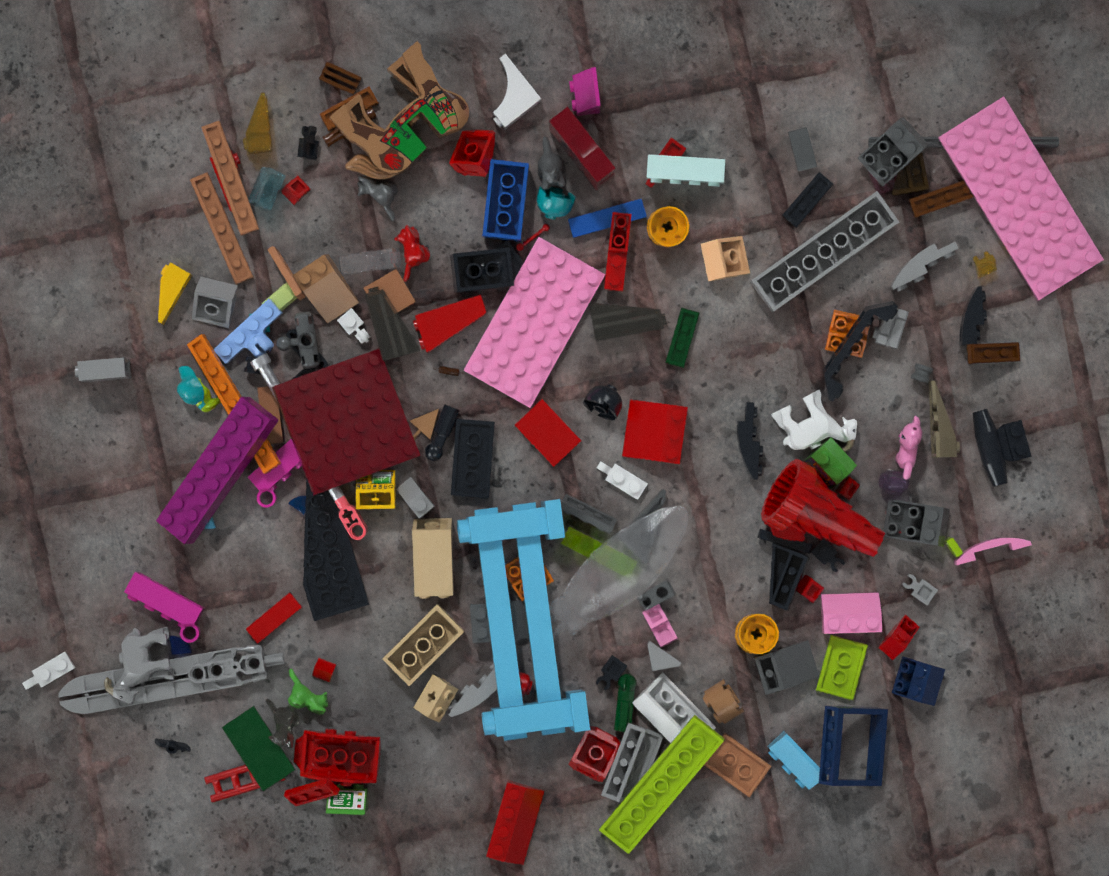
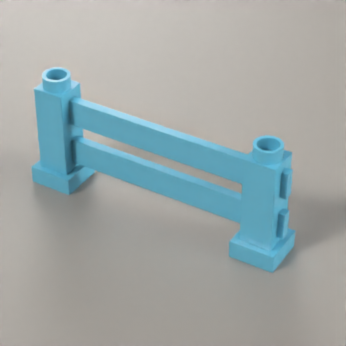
(550, 711)

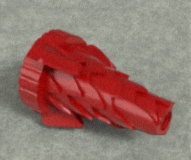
(804, 504)

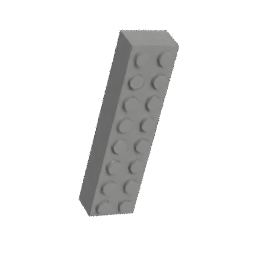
(824, 251)

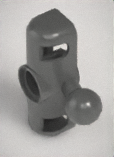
(284, 343)

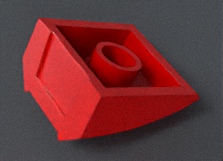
(473, 152)
(595, 753)

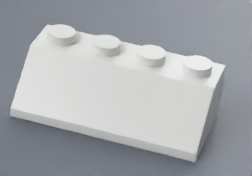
(667, 707)

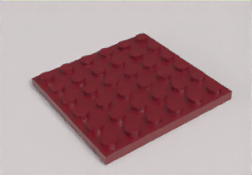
(346, 421)

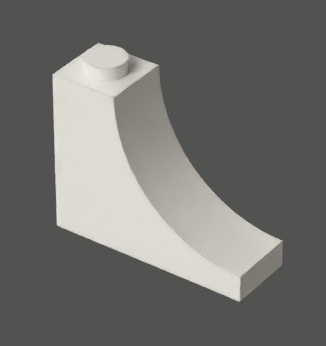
(518, 98)

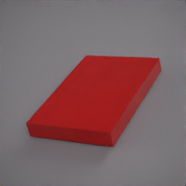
(547, 432)

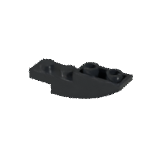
(972, 317)
(749, 449)

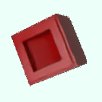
(295, 190)
(809, 588)

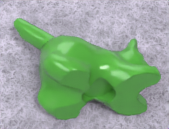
(303, 697)

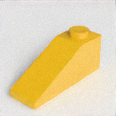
(171, 287)

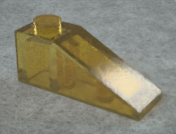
(258, 132)

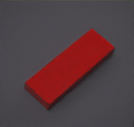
(273, 617)
(311, 792)

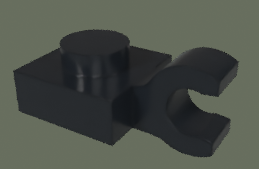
(308, 145)

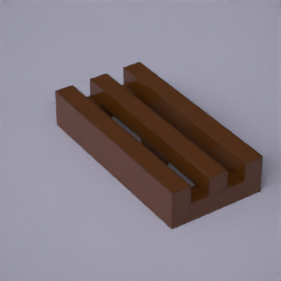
(355, 84)

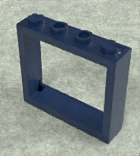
(832, 746)

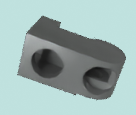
(656, 595)

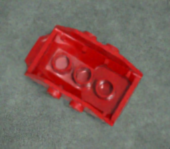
(338, 756)

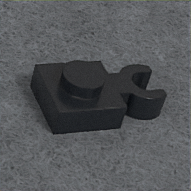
(825, 553)
(613, 670)

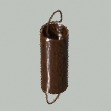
(450, 371)

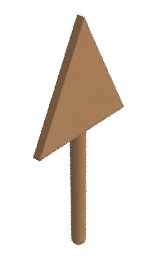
(425, 424)

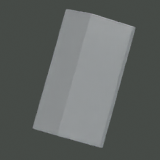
(632, 761)

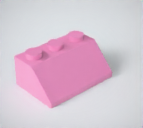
(851, 613)

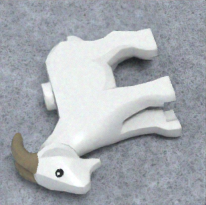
(815, 428)

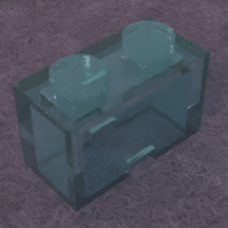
(266, 188)

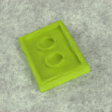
(841, 667)

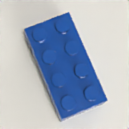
(505, 200)

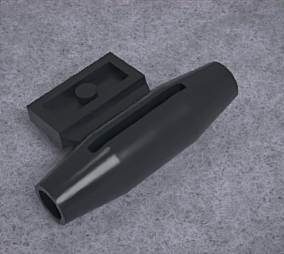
(998, 445)

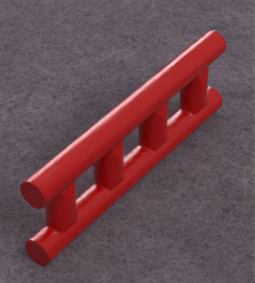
(238, 789)

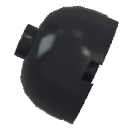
(605, 401)

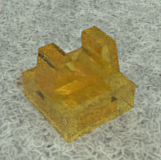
(985, 265)

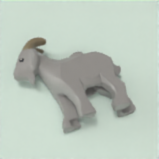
(138, 663)

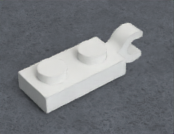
(623, 479)
(50, 671)

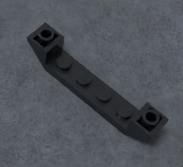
(885, 312)

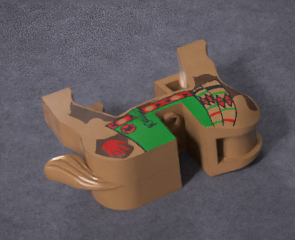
(397, 146)

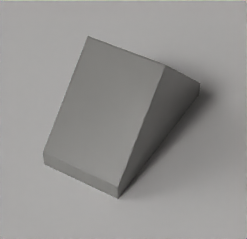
(660, 659)

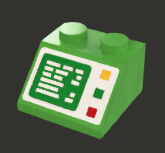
(349, 800)

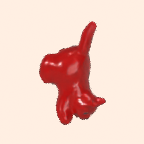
(413, 251)

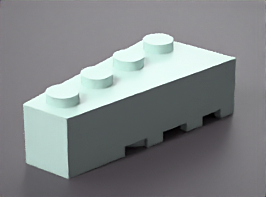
(686, 169)

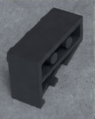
(786, 574)

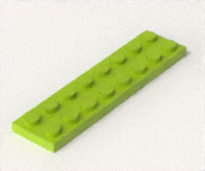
(661, 784)

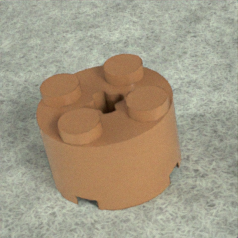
(723, 702)

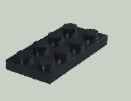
(472, 458)

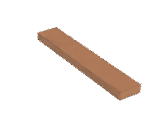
(230, 178)
(221, 228)

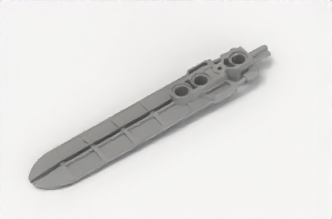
(173, 688)

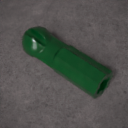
(624, 707)

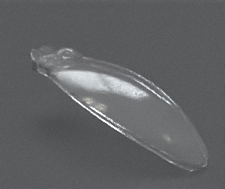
(620, 569)

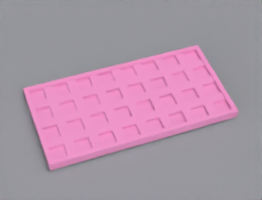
(534, 322)

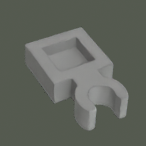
(922, 591)

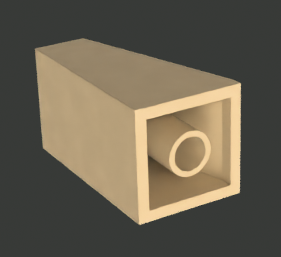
(433, 557)

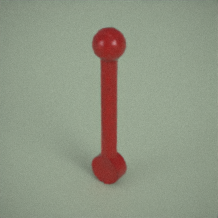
(520, 247)

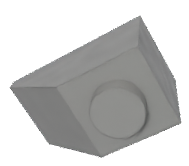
(415, 497)

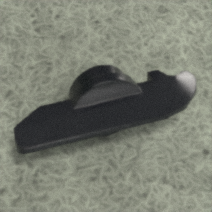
(172, 746)

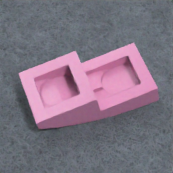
(660, 625)

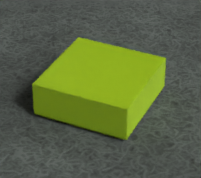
(954, 547)

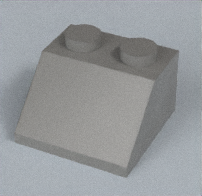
(214, 302)

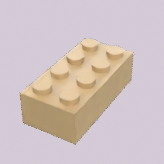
(423, 644)

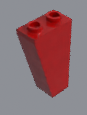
(447, 321)

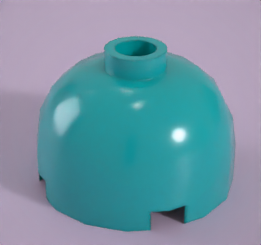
(554, 202)

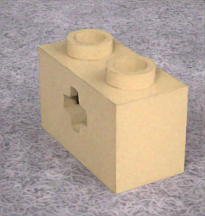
(436, 698)

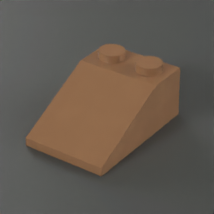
(326, 288)

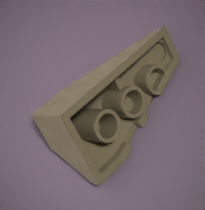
(941, 431)

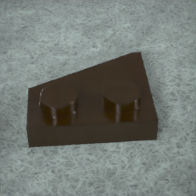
(911, 178)

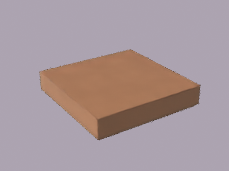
(395, 289)

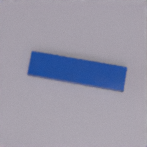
(602, 219)

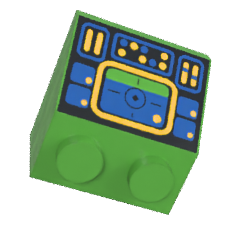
(831, 463)

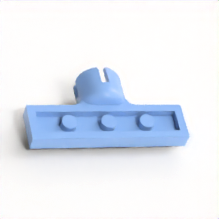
(250, 334)

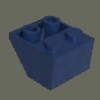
(918, 681)

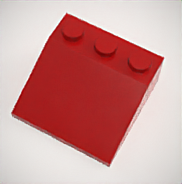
(654, 431)

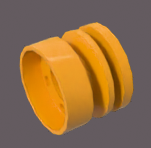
(676, 220)
(765, 627)

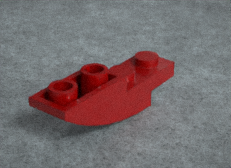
(617, 251)

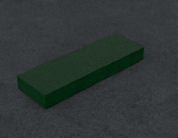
(682, 337)

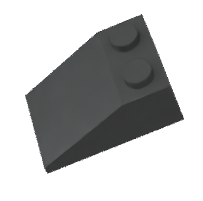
(480, 623)

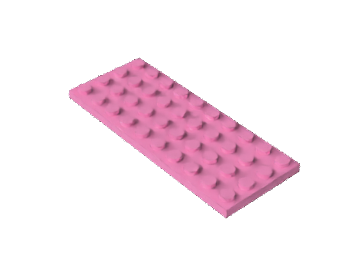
(1020, 198)

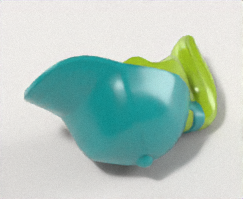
(194, 392)

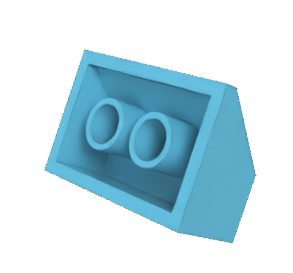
(794, 760)

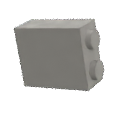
(103, 369)

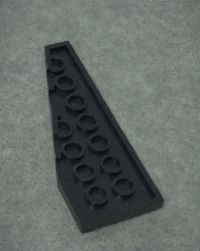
(330, 565)

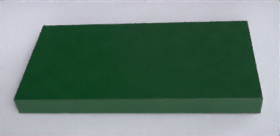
(252, 742)

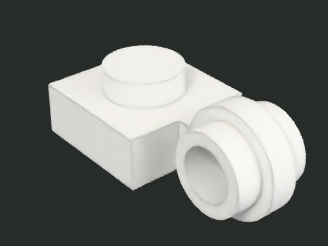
(351, 322)

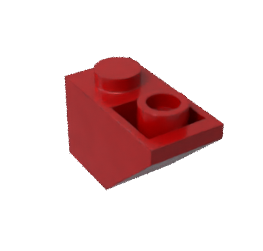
(899, 637)

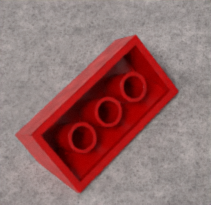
(515, 823)

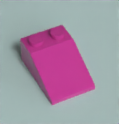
(585, 92)

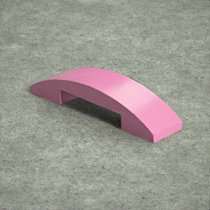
(968, 555)

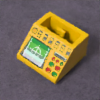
(376, 491)

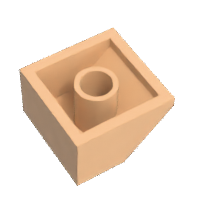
(725, 258)

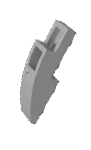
(916, 269)
(473, 695)

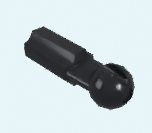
(442, 430)

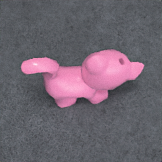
(909, 440)

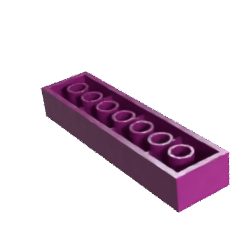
(217, 470)

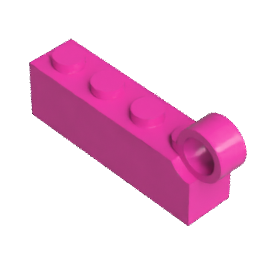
(267, 482)
(165, 601)

